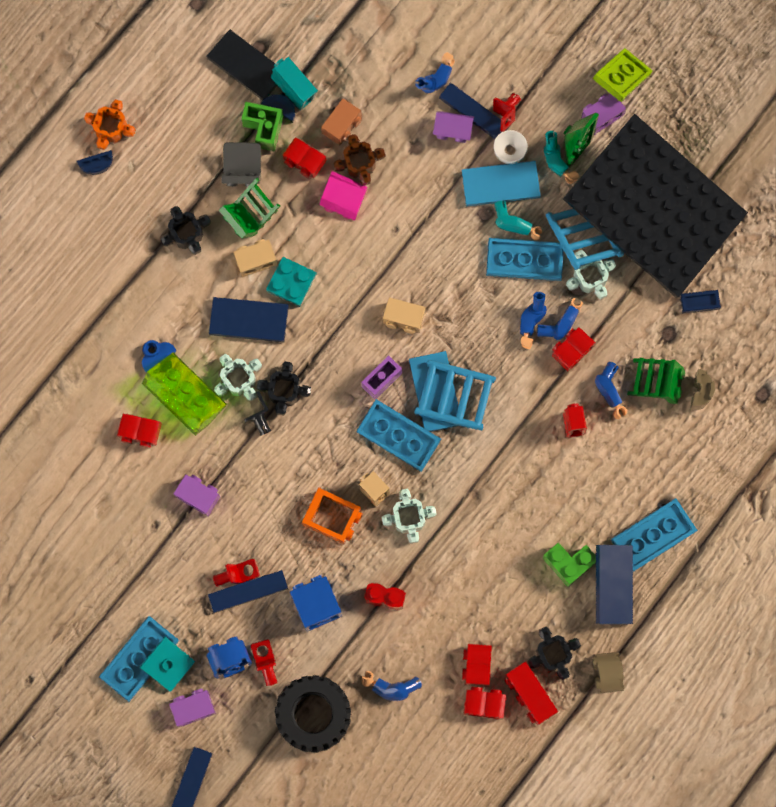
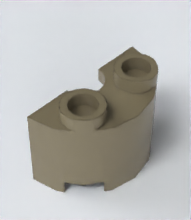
(705, 388)
(609, 672)

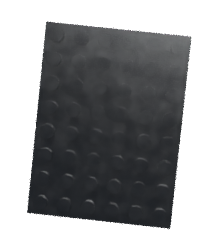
(655, 205)

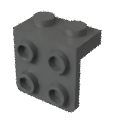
(241, 163)

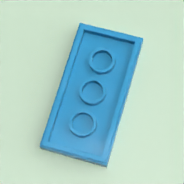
(501, 183)
(524, 259)
(419, 372)
(398, 435)
(656, 533)
(124, 670)

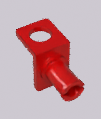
(506, 109)
(236, 574)
(265, 662)

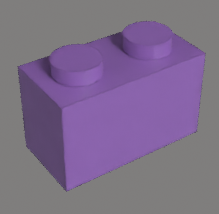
(608, 109)
(453, 126)
(381, 377)
(197, 494)
(192, 708)

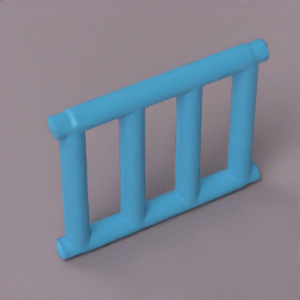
(569, 248)
(440, 414)

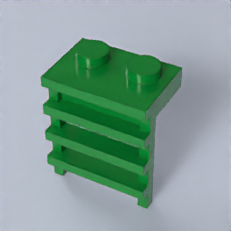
(243, 218)
(668, 380)

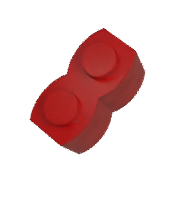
(304, 158)
(573, 348)
(574, 420)
(139, 430)
(390, 597)
(478, 664)
(484, 704)

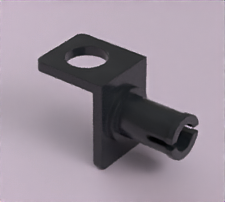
(259, 419)

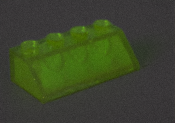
(183, 393)

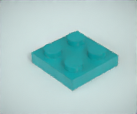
(291, 281)

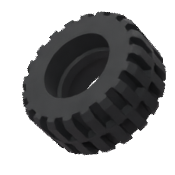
(286, 707)

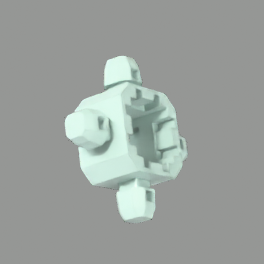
(578, 280)
(228, 367)
(389, 520)

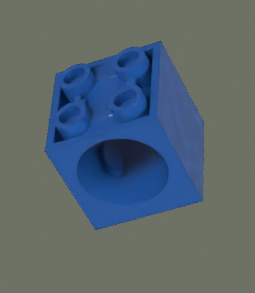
(316, 603)

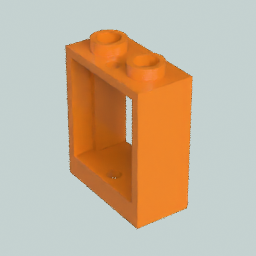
(314, 507)

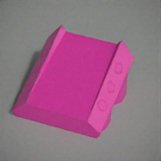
(343, 196)

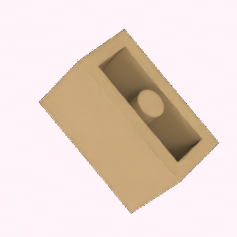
(255, 257)
(404, 315)
(374, 488)

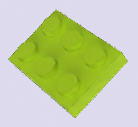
(622, 74)

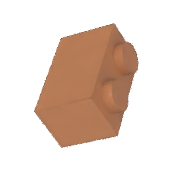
(341, 122)

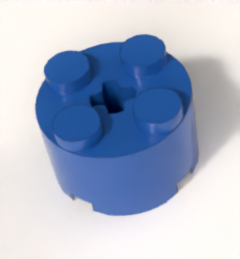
(228, 658)

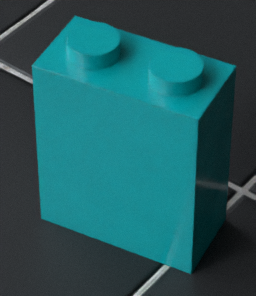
(293, 83)

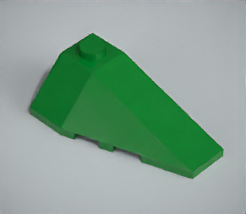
(579, 137)

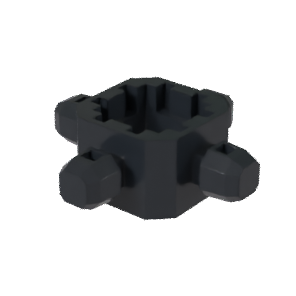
(192, 241)
(286, 374)
(545, 634)

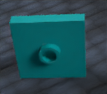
(167, 664)

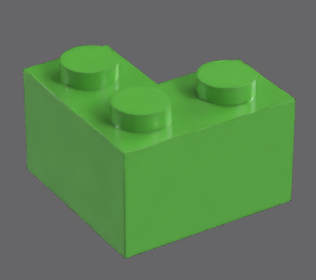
(266, 121)
(568, 567)

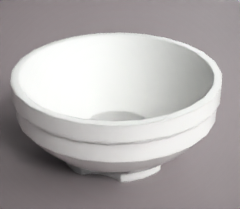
(514, 139)

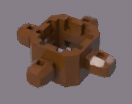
(355, 147)

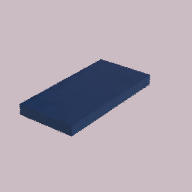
(248, 319)
(614, 584)

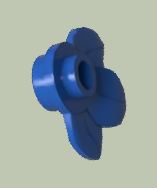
(162, 351)

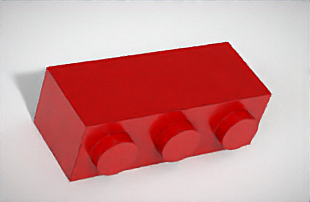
(530, 694)

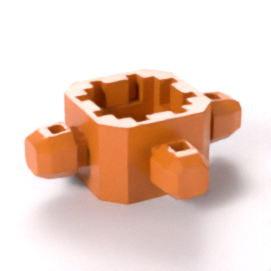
(115, 112)

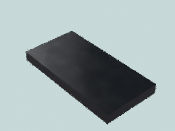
(244, 64)

